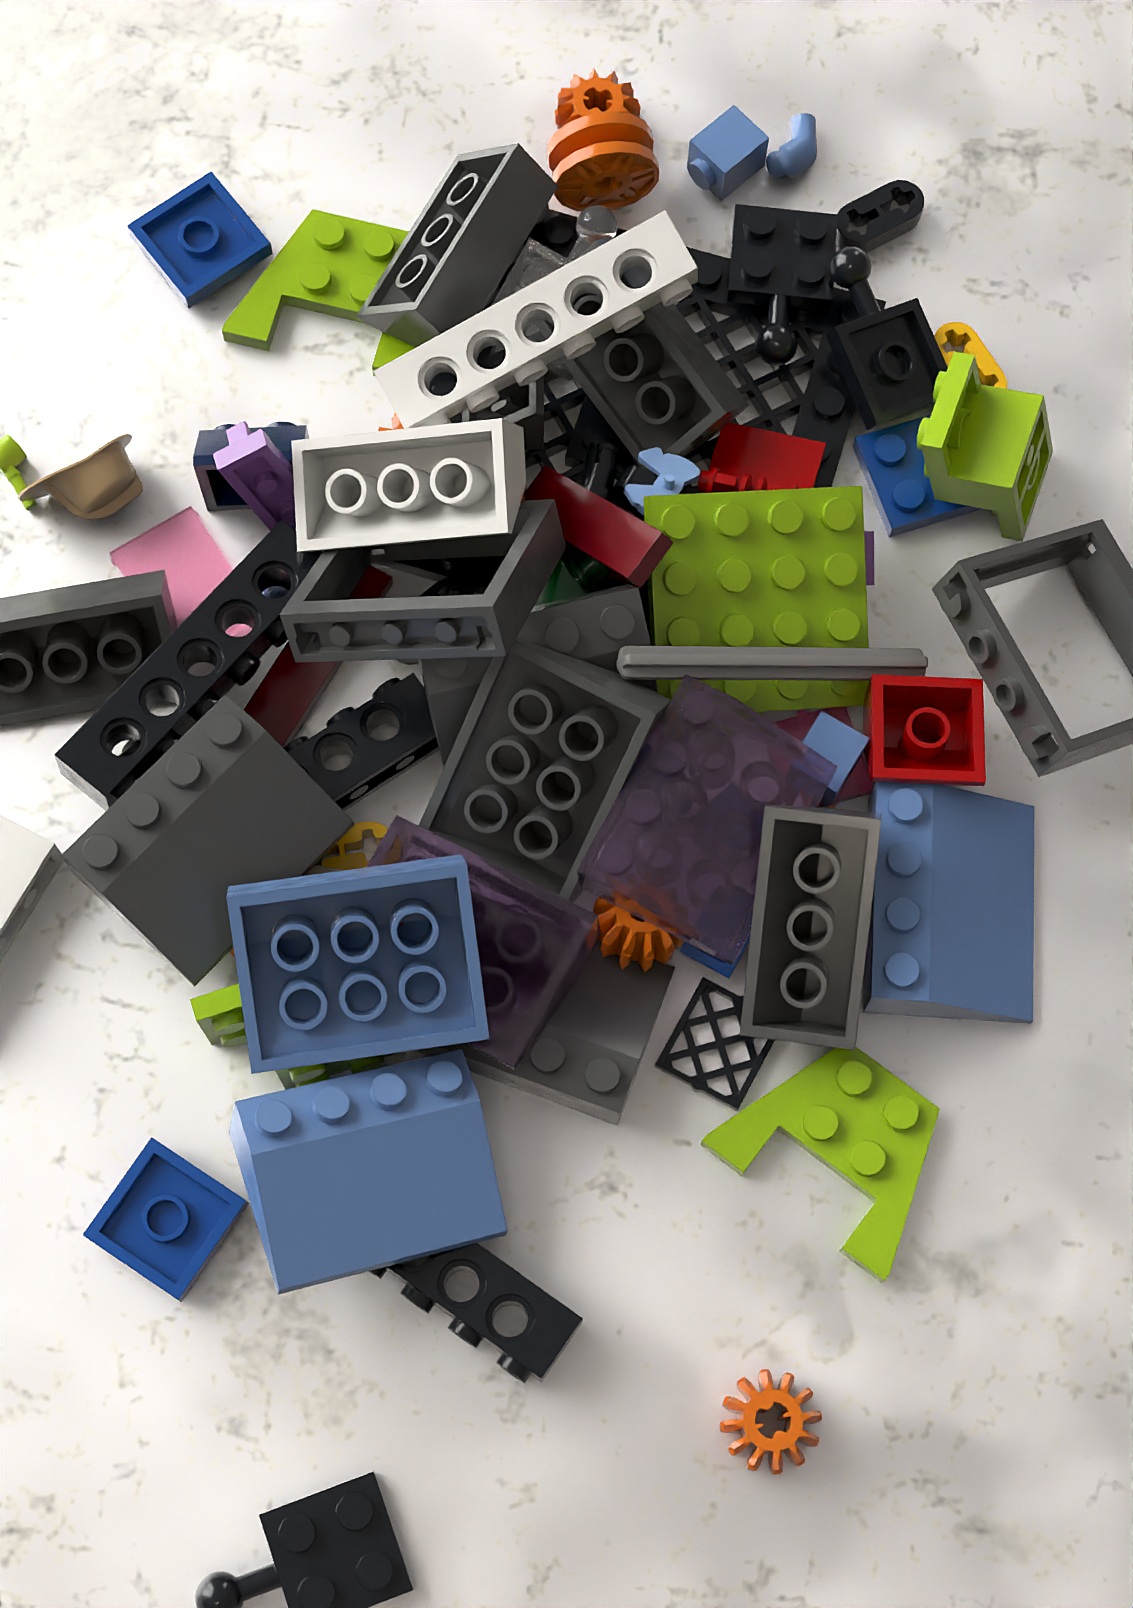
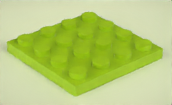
(762, 575)

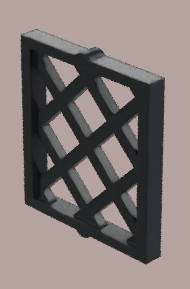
(699, 1081)

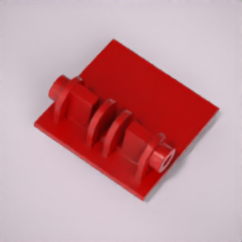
(761, 460)

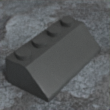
(460, 244)
(654, 379)
(78, 643)
(810, 925)

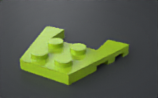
(322, 269)
(857, 1125)

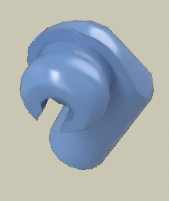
(798, 152)

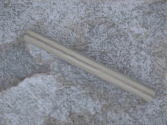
(767, 663)

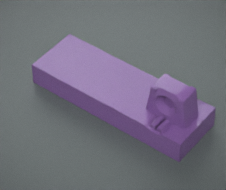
(258, 474)

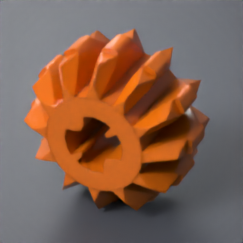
(593, 97)
(632, 937)
(778, 1440)

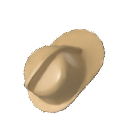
(93, 485)

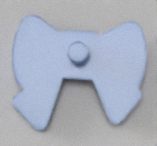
(672, 473)

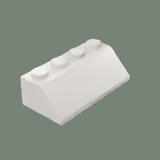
(408, 485)

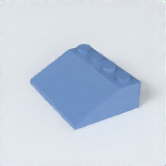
(951, 905)
(338, 976)
(368, 1170)

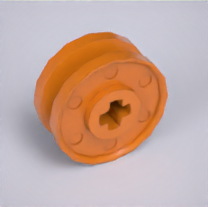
(603, 161)

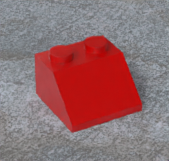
(925, 730)

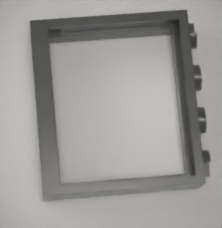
(1108, 587)
(428, 624)

